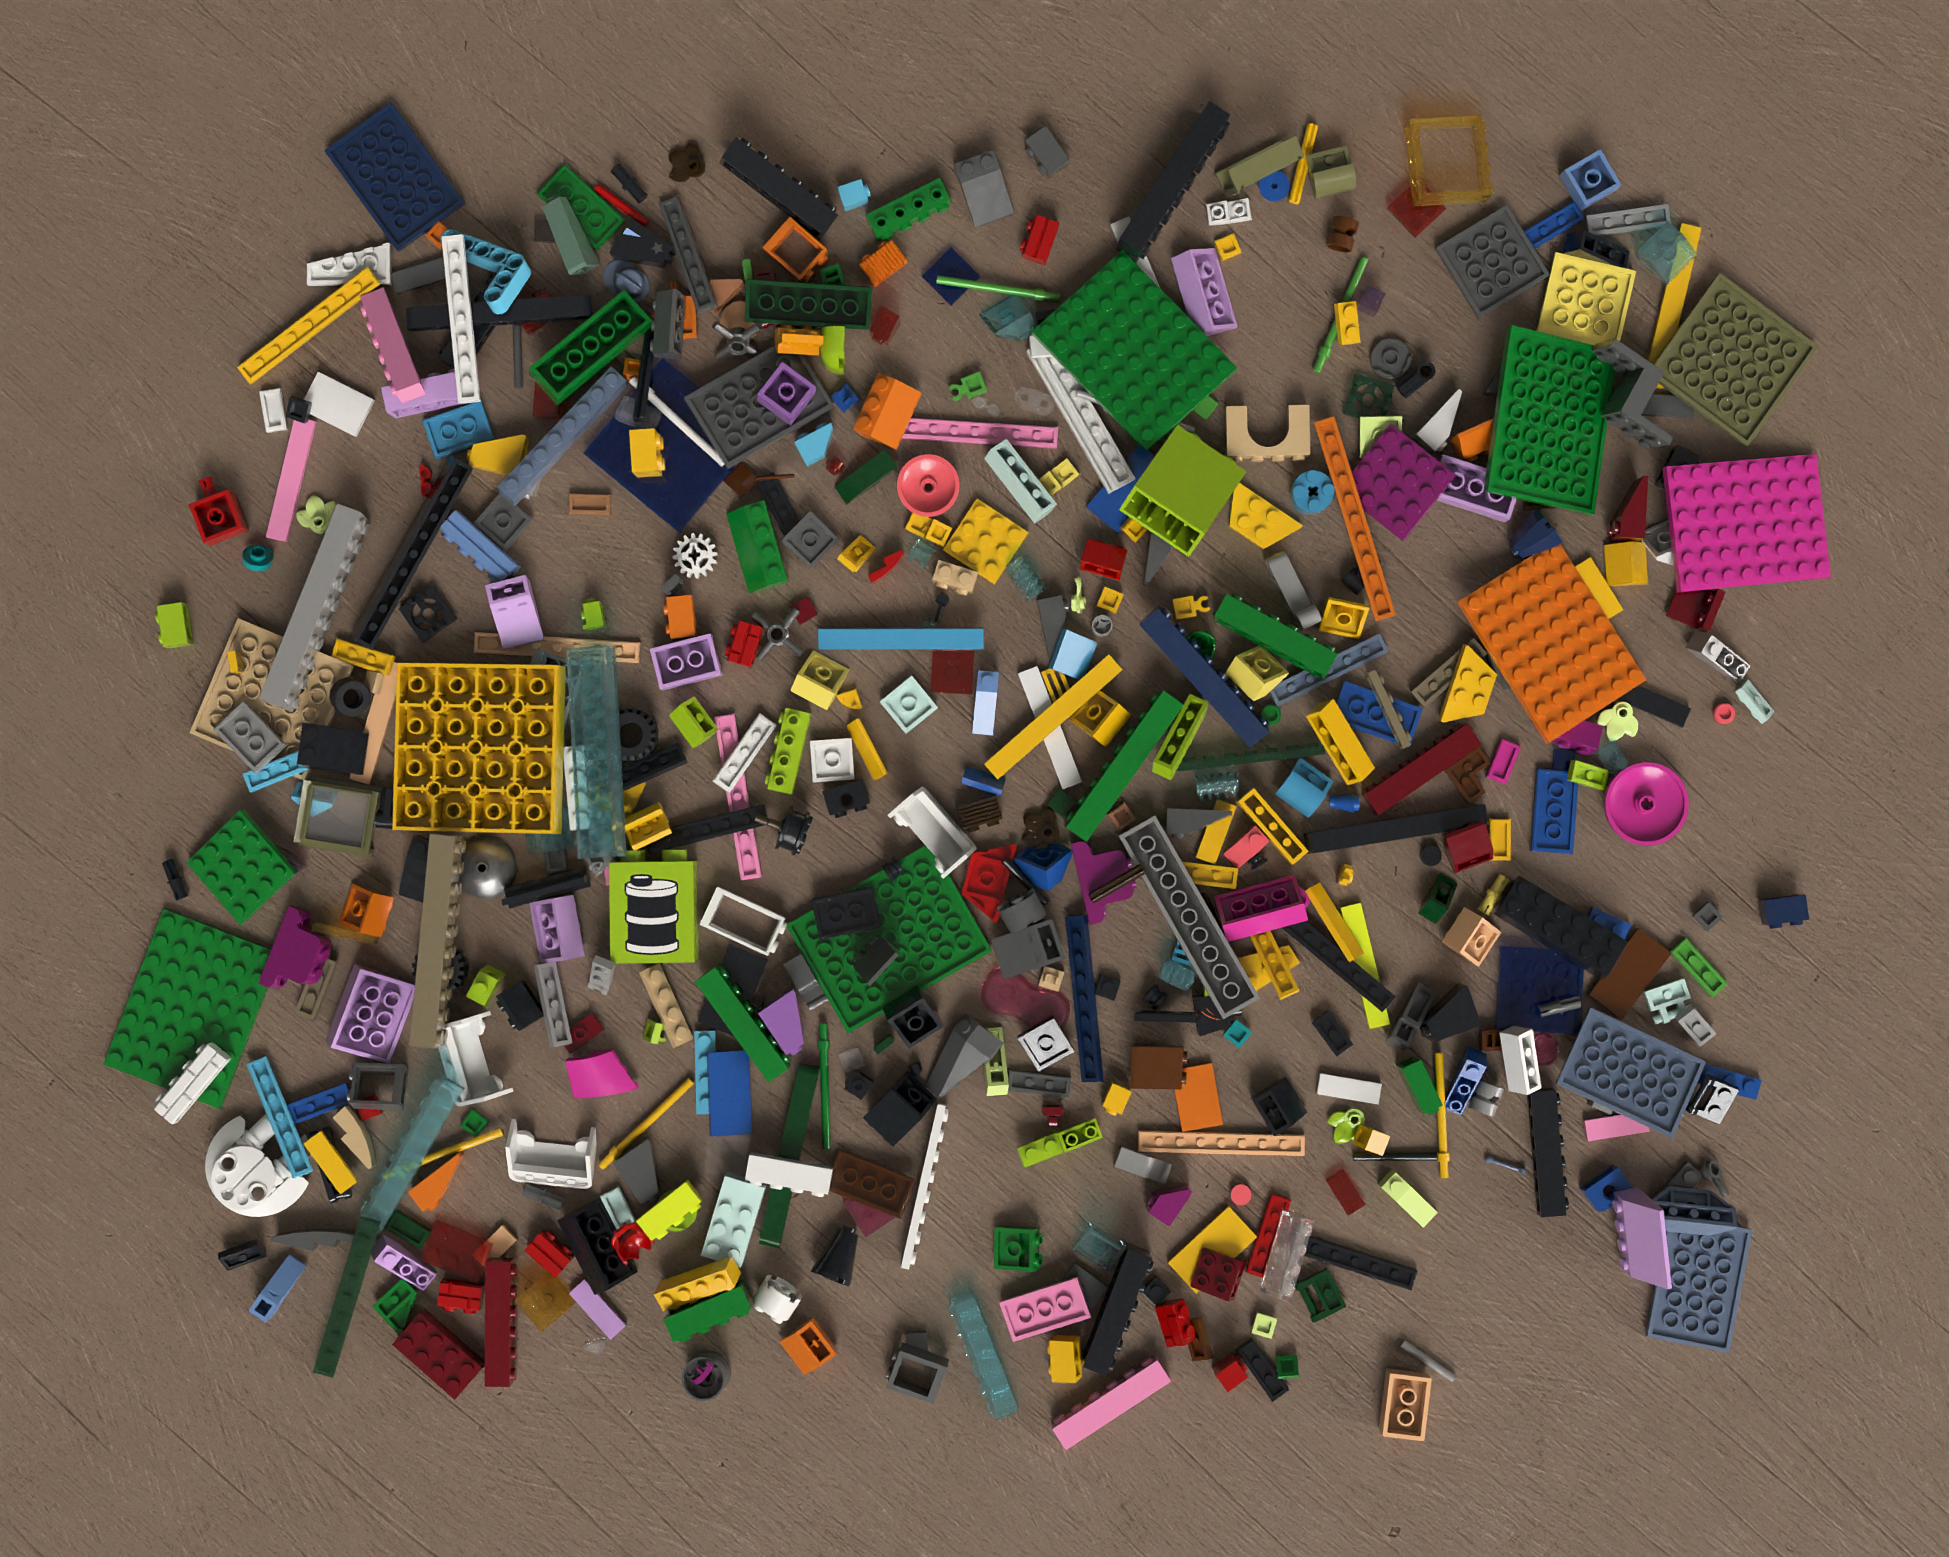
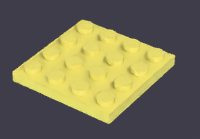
(1585, 300)

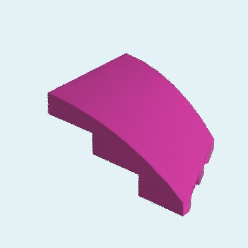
(598, 1075)

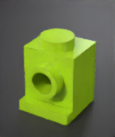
(592, 614)

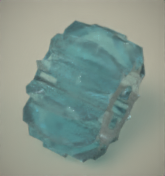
(1177, 974)

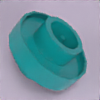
(257, 557)

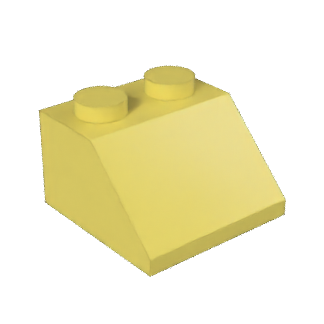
(1256, 672)
(819, 680)

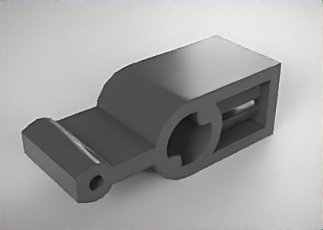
(805, 981)

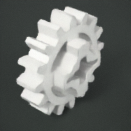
(704, 555)

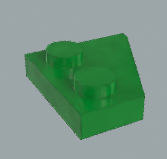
(397, 1305)

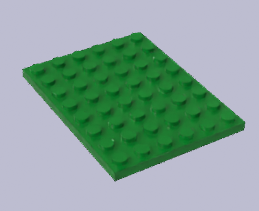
(1134, 351)
(1549, 421)
(916, 915)
(190, 992)

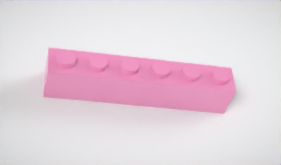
(392, 345)
(1111, 1402)

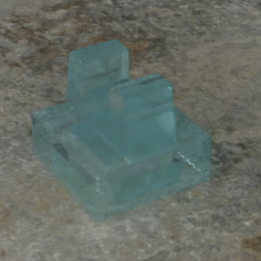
(922, 552)

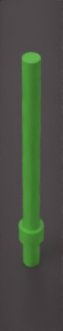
(1038, 294)
(1324, 351)

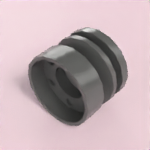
(711, 1385)

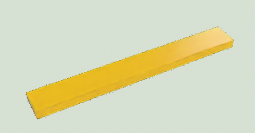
(1673, 300)
(308, 325)
(1053, 717)

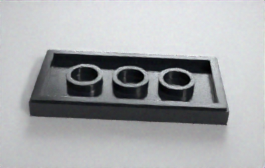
(745, 971)

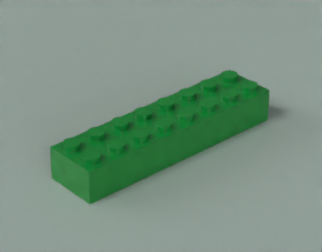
(1124, 765)

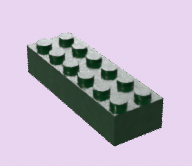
(808, 304)

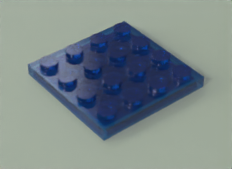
(1536, 978)

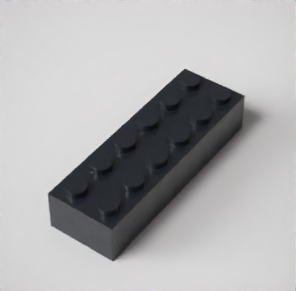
(778, 187)
(1560, 928)
(1116, 1309)

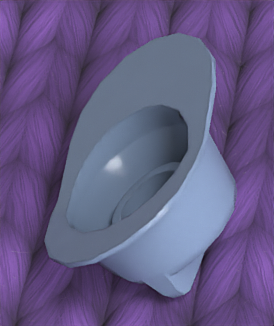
(623, 276)

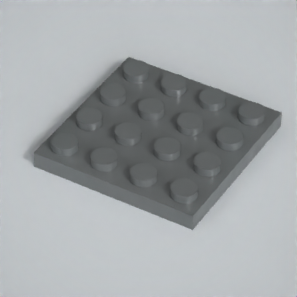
(1492, 261)

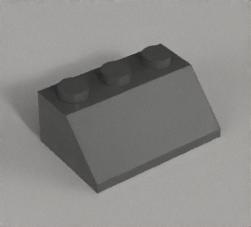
(668, 324)

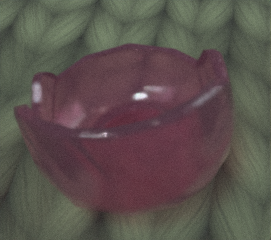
(1546, 1049)

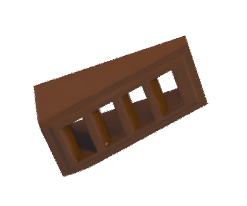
(1483, 1040)

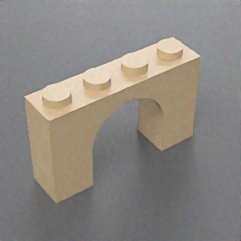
(1241, 446)

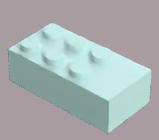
(733, 1219)

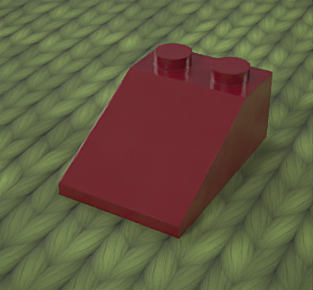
(1630, 518)

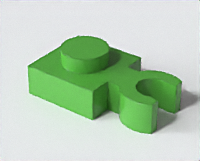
(971, 386)

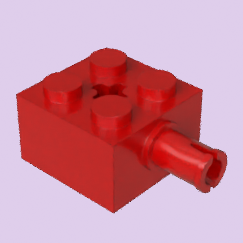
(207, 512)

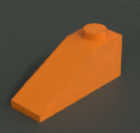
(434, 1187)

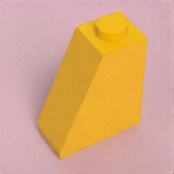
(498, 455)

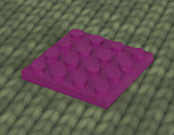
(1399, 481)

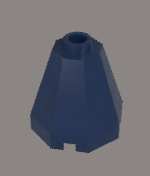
(1534, 536)

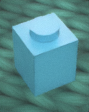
(854, 194)

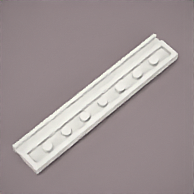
(1084, 424)

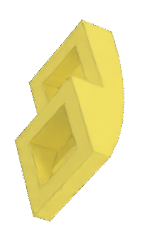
(1059, 477)

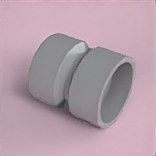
(1486, 1098)

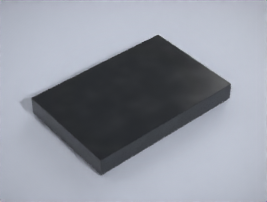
(846, 913)

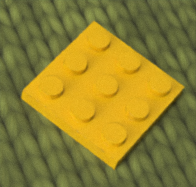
(985, 541)

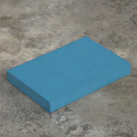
(458, 429)

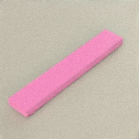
(290, 480)

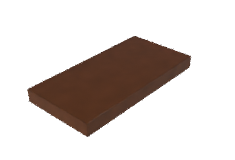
(1631, 974)
(870, 1184)

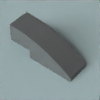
(1411, 1016)

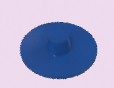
(1274, 186)

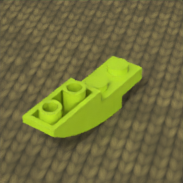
(1059, 1142)

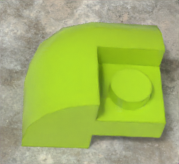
(833, 347)

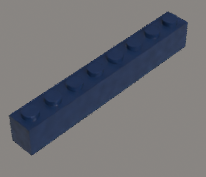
(1204, 676)

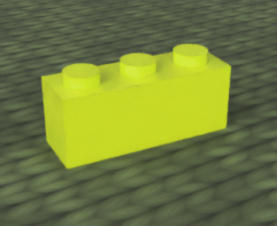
(670, 1211)

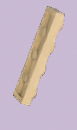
(666, 1005)

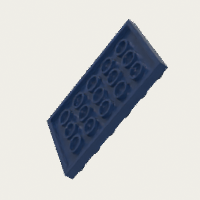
(394, 177)

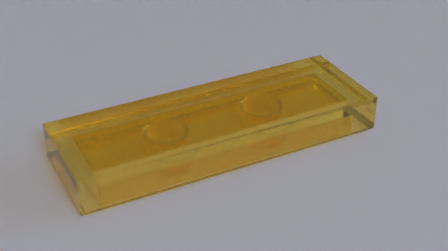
(344, 933)

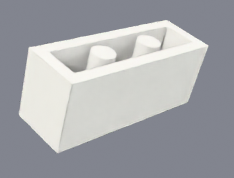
(1520, 1060)

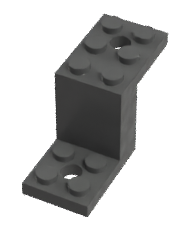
(1631, 393)

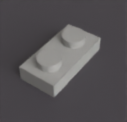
(1695, 1025)

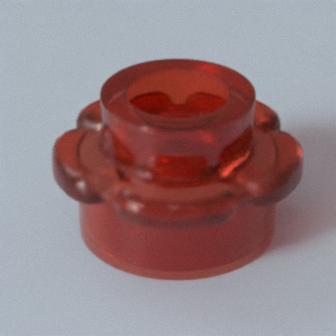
(835, 466)

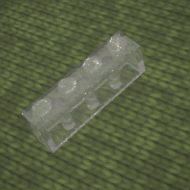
(1286, 1255)

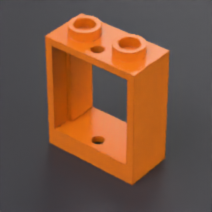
(779, 238)

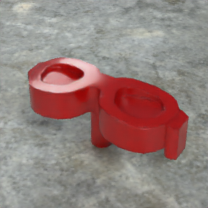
(425, 475)

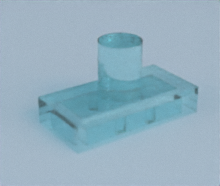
(1613, 758)

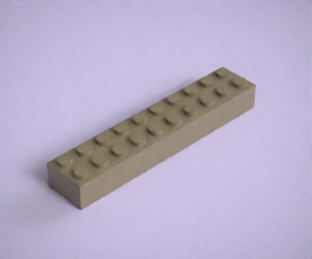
(436, 941)

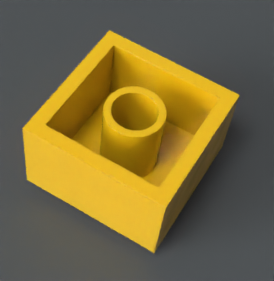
(646, 453)

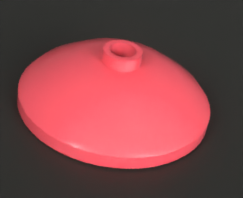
(923, 471)

